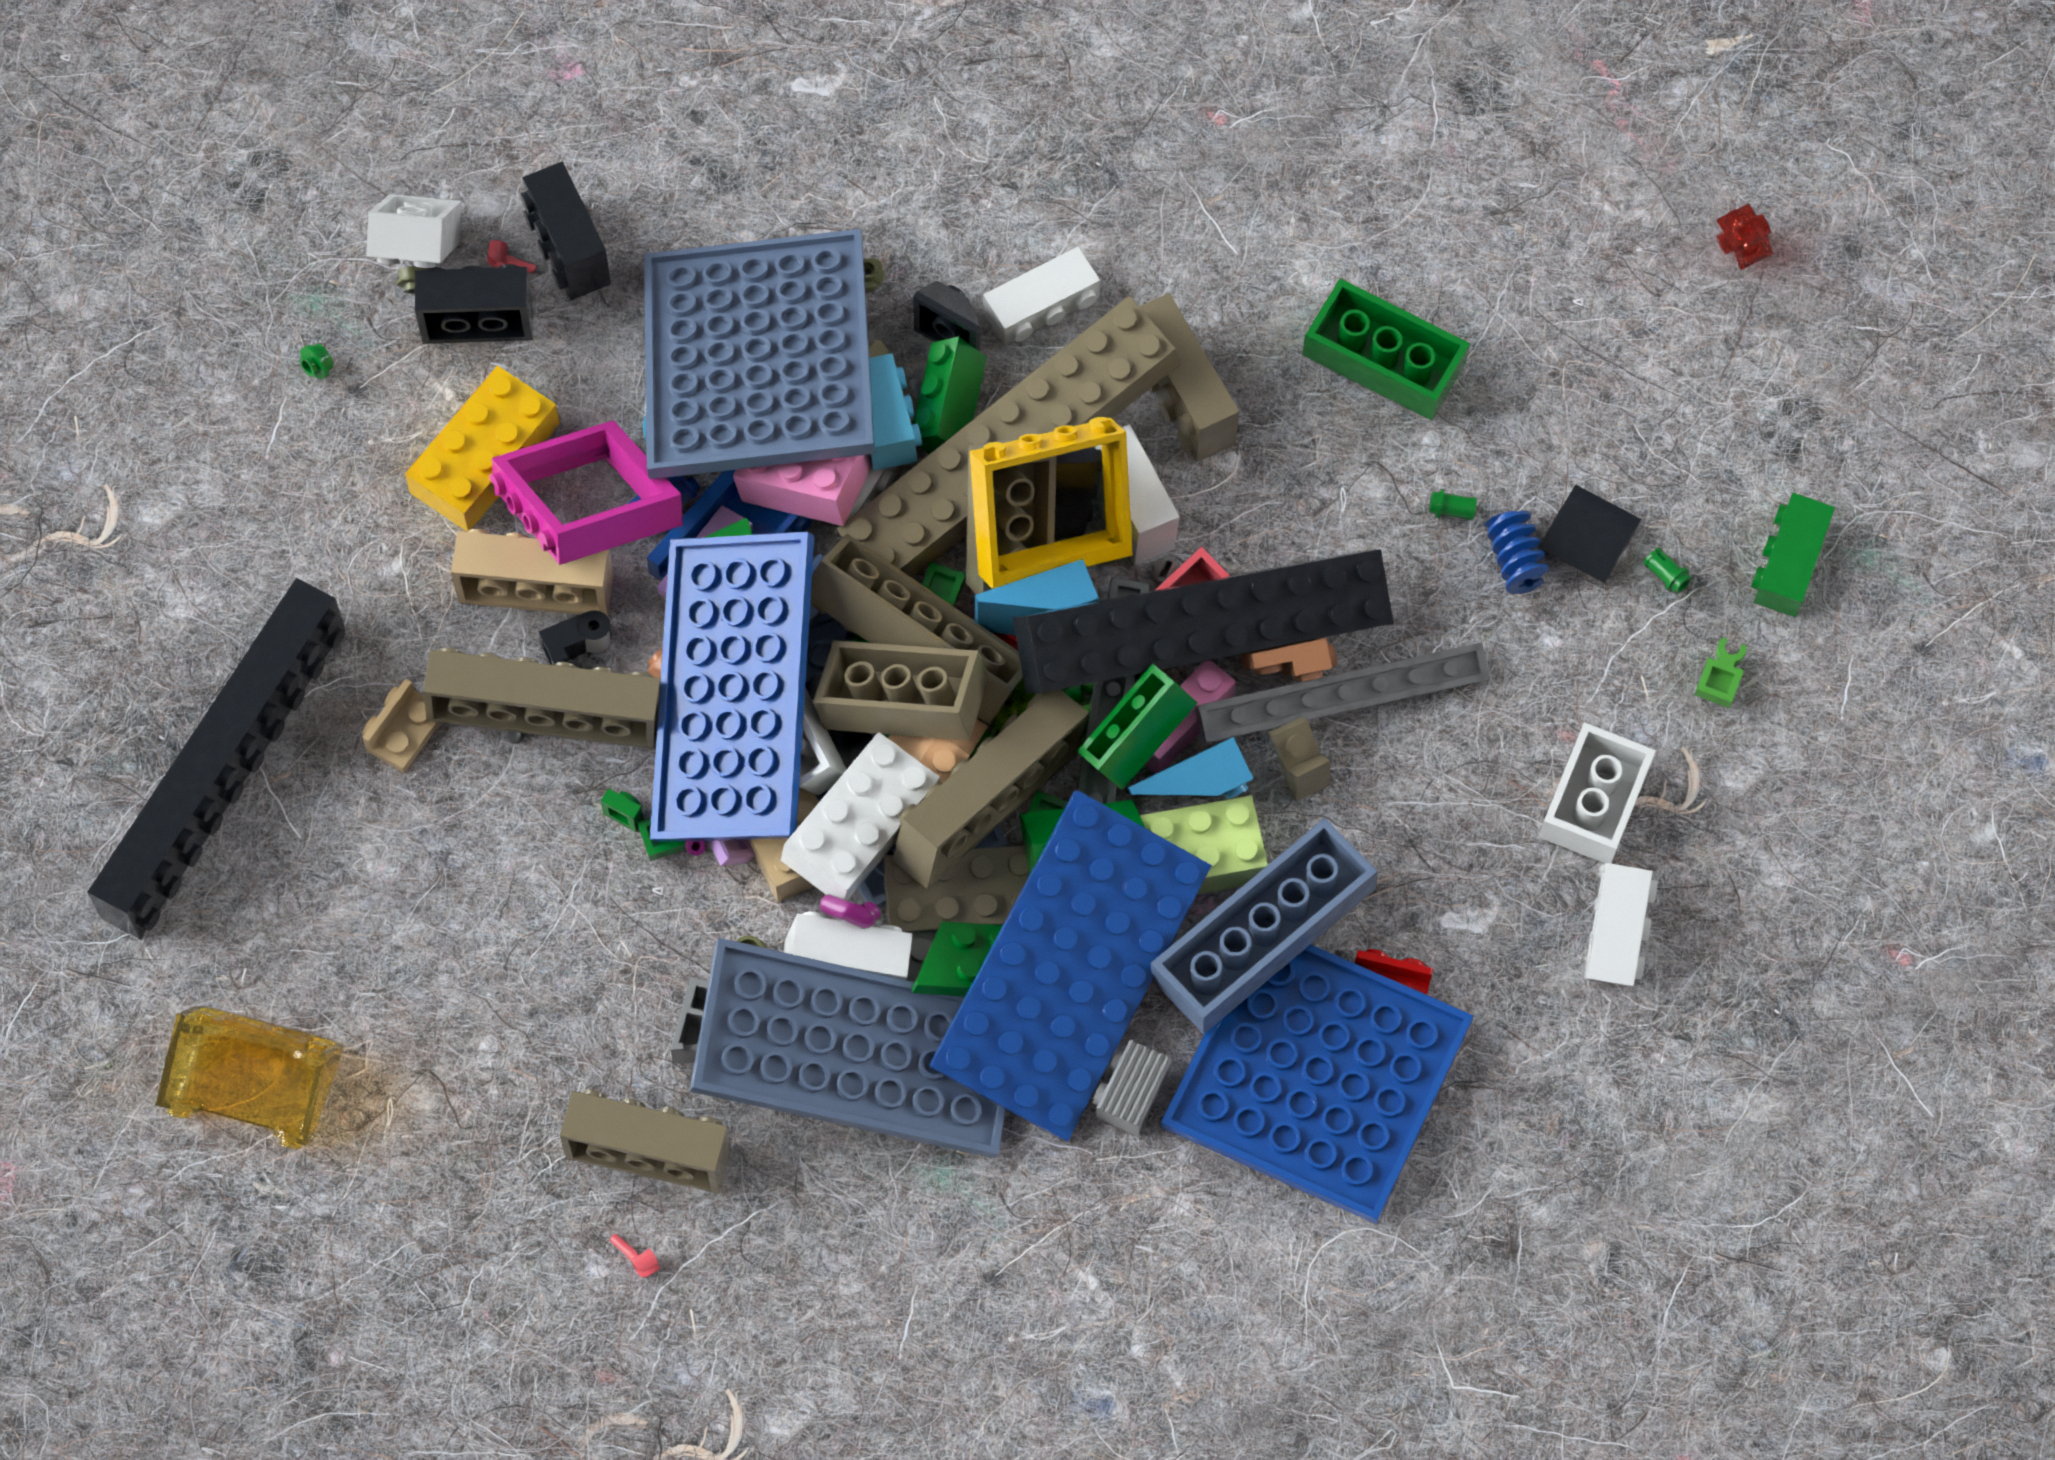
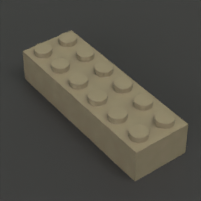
(894, 609)
(541, 698)
(989, 786)

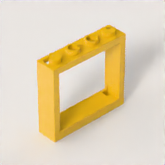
(1093, 547)

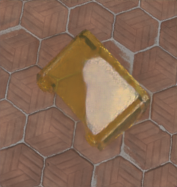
(248, 1072)

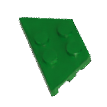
(955, 958)

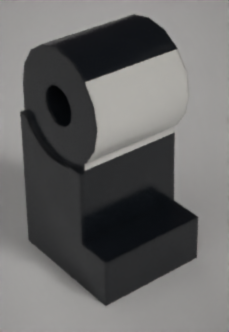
(576, 636)

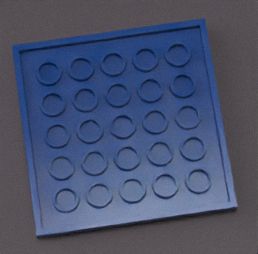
(1321, 1079)

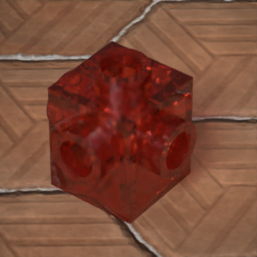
(1744, 236)

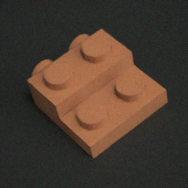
(1301, 659)

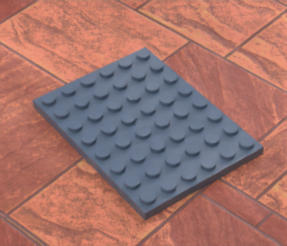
(757, 354)

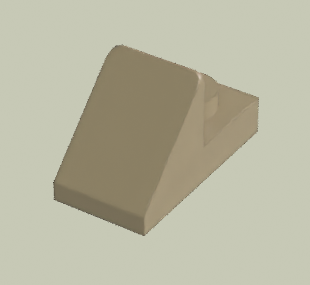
(1300, 758)

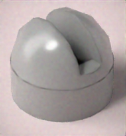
(1158, 567)

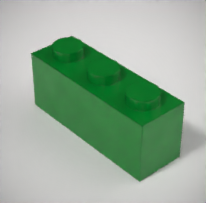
(948, 391)
(1792, 554)
(1137, 726)

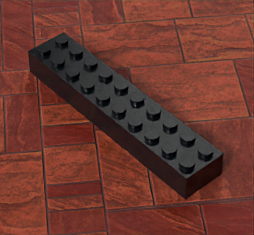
(1202, 621)
(218, 760)

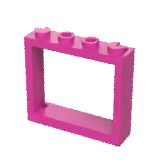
(653, 514)

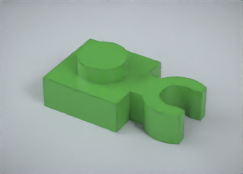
(1721, 676)

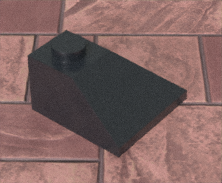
(944, 314)

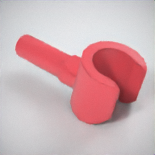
(498, 256)
(644, 1263)

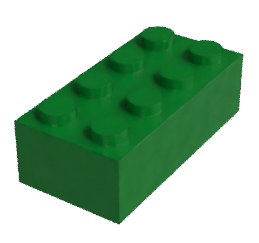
(1385, 349)

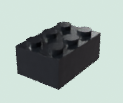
(565, 231)
(473, 304)

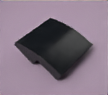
(1590, 533)

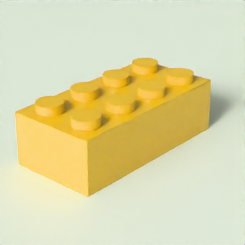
(458, 462)

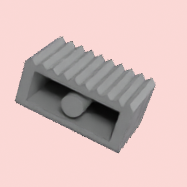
(1132, 1088)

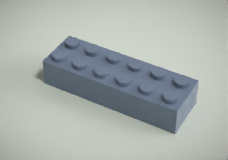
(1263, 926)

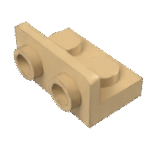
(400, 728)

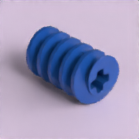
(1515, 552)

